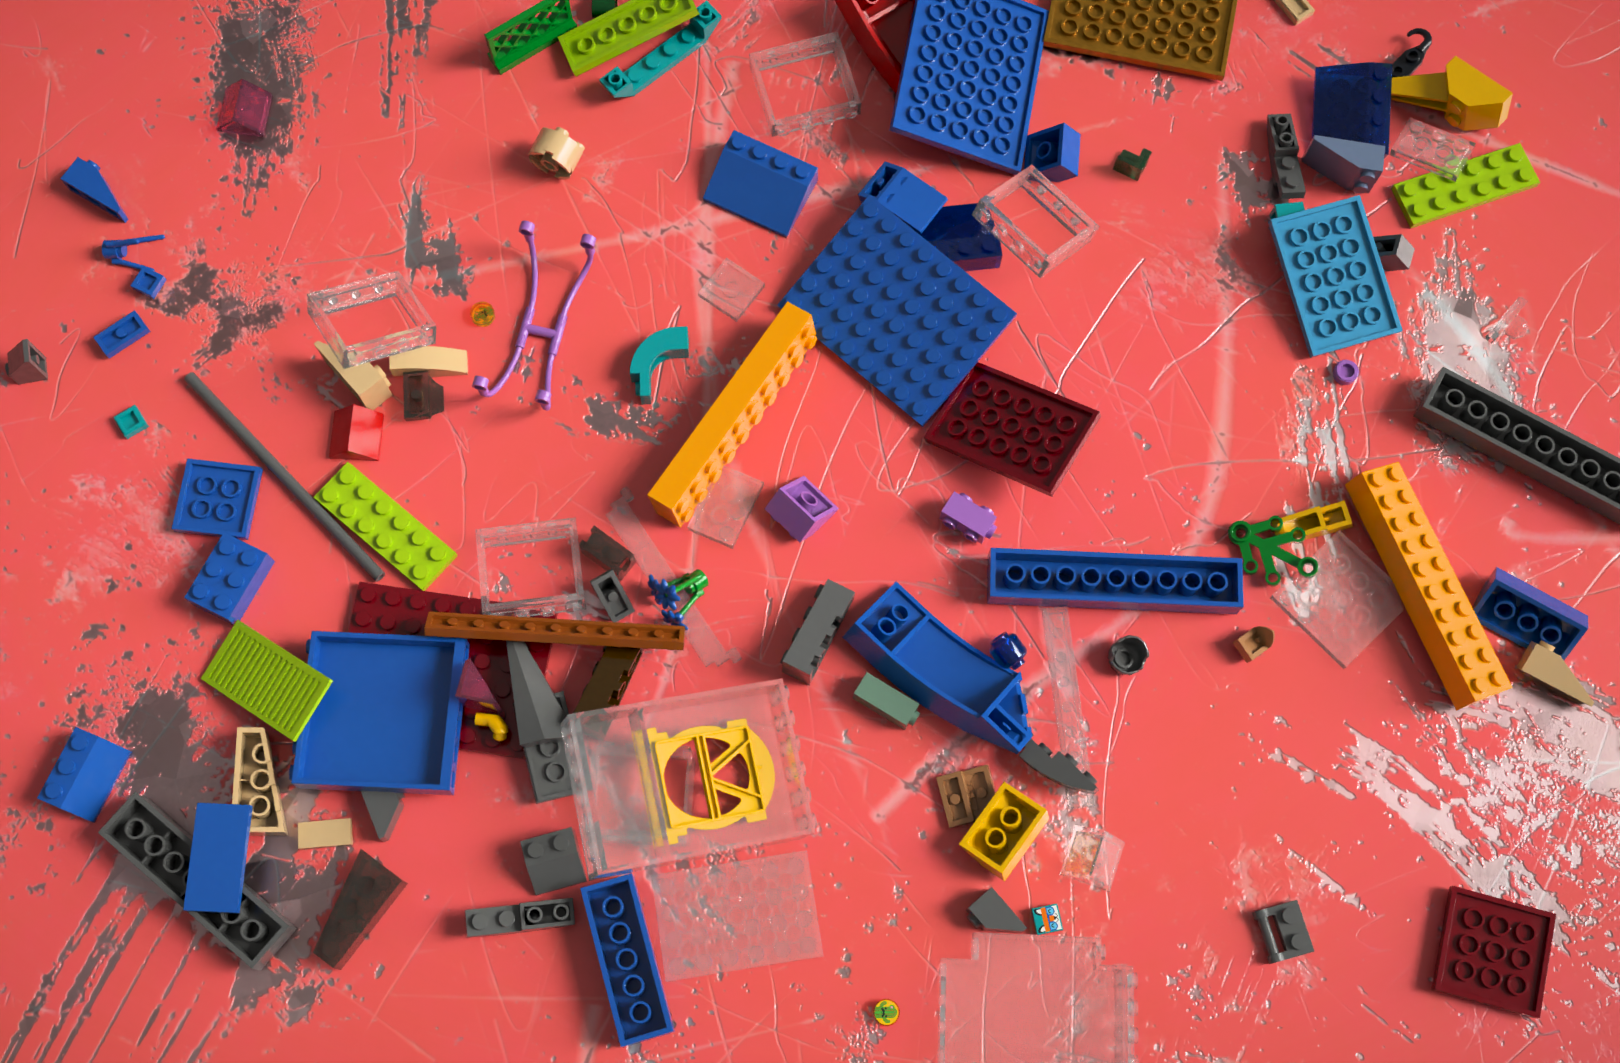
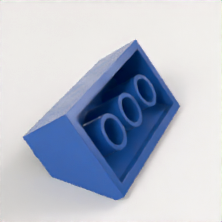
(1528, 614)

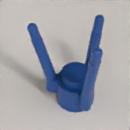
(118, 248)

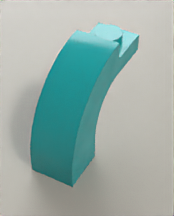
(655, 349)

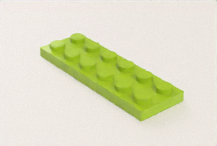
(622, 30)
(1480, 182)
(385, 526)

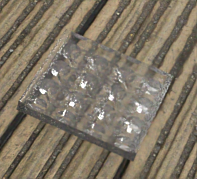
(1343, 602)

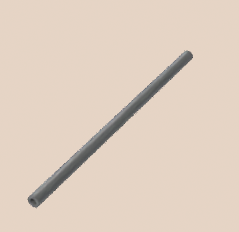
(285, 477)

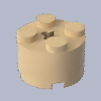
(556, 152)

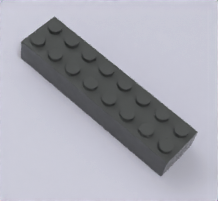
(163, 855)

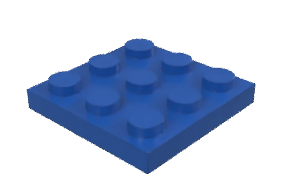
(217, 499)

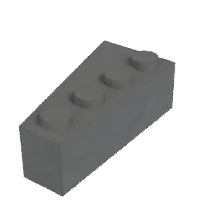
(817, 631)

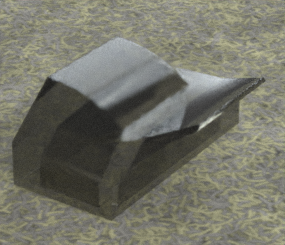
(421, 396)

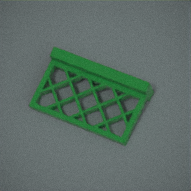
(529, 41)

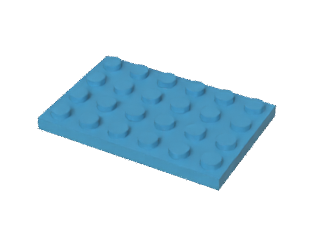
(1335, 276)

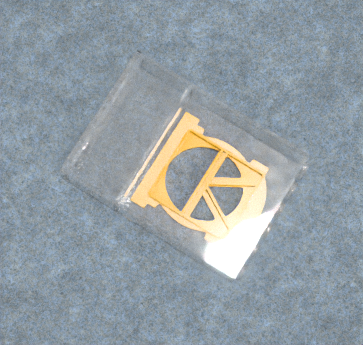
(620, 788)

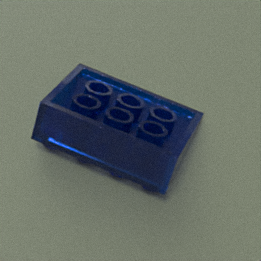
(1353, 102)
(963, 238)

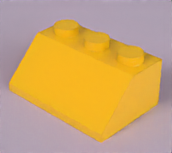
(1004, 831)

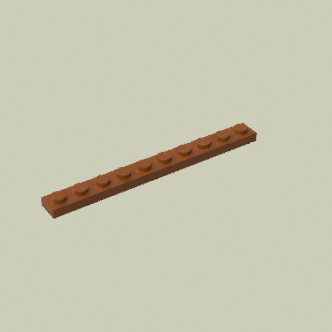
(555, 631)

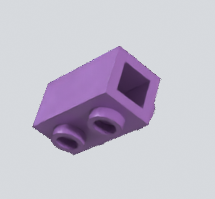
(968, 518)

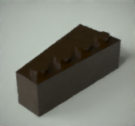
(610, 678)

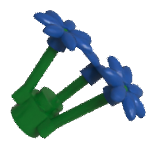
(666, 594)

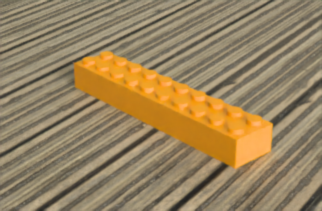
(733, 415)
(1428, 586)

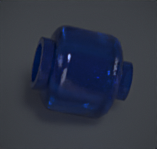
(1008, 650)

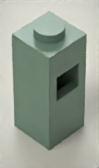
(886, 701)

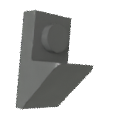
(612, 595)

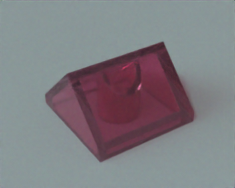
(244, 109)
(474, 691)

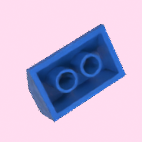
(84, 774)

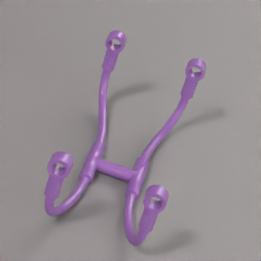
(542, 396)

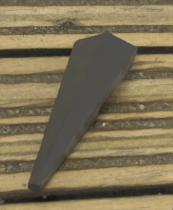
(535, 704)

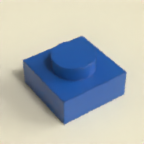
(148, 282)

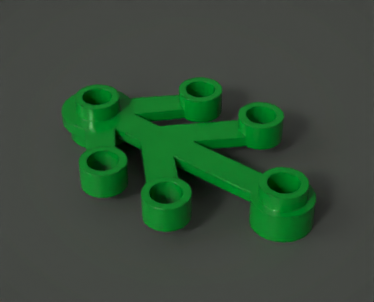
(1269, 547)

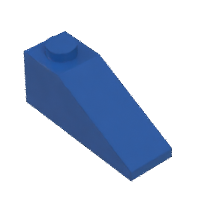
(89, 183)

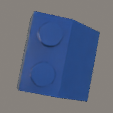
(1054, 152)

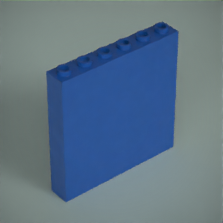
(385, 717)

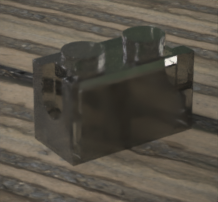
(607, 553)

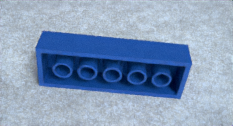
(627, 960)

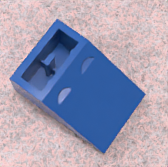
(904, 195)

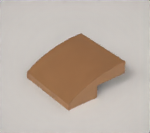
(966, 794)

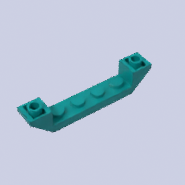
(665, 56)

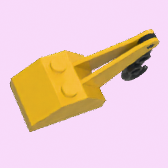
(1462, 92)

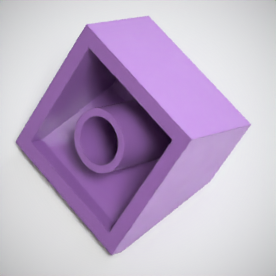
(801, 508)

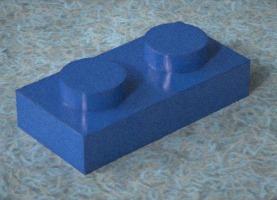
(121, 334)

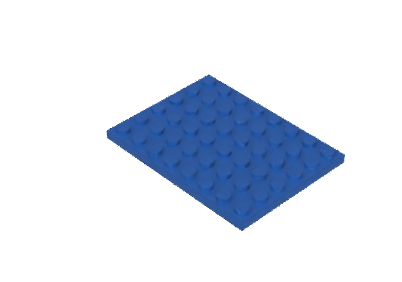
(971, 78)
(898, 310)

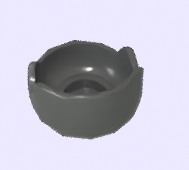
(1128, 655)

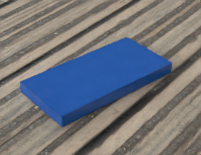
(218, 858)

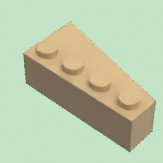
(257, 782)

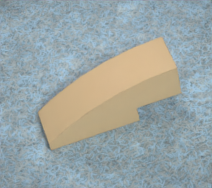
(435, 360)

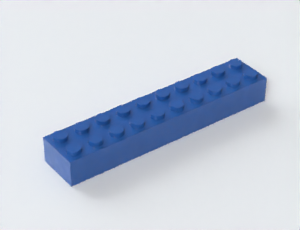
(1115, 581)

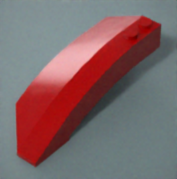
(881, 31)

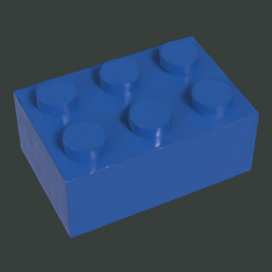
(229, 579)

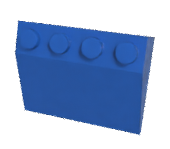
(761, 183)

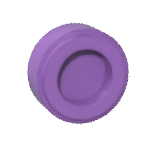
(1345, 372)

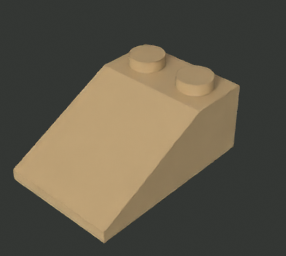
(364, 380)

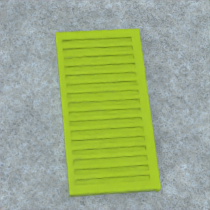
(266, 680)

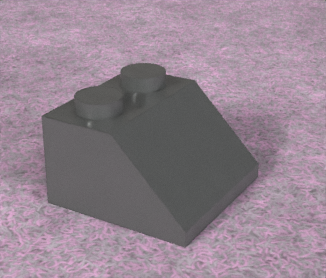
(553, 861)

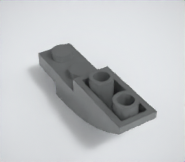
(1283, 156)
(1058, 769)
(519, 918)

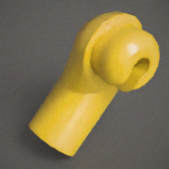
(495, 723)

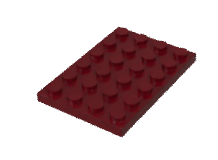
(1013, 428)

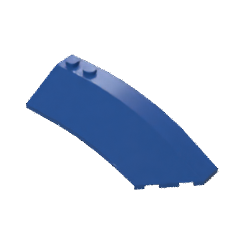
(942, 670)

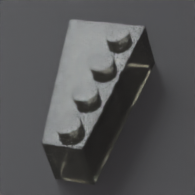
(360, 906)

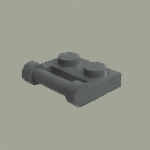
(1290, 928)

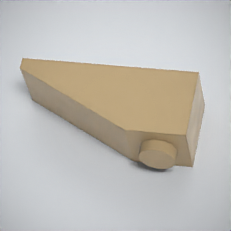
(1550, 668)

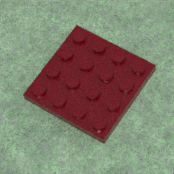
(1494, 952)

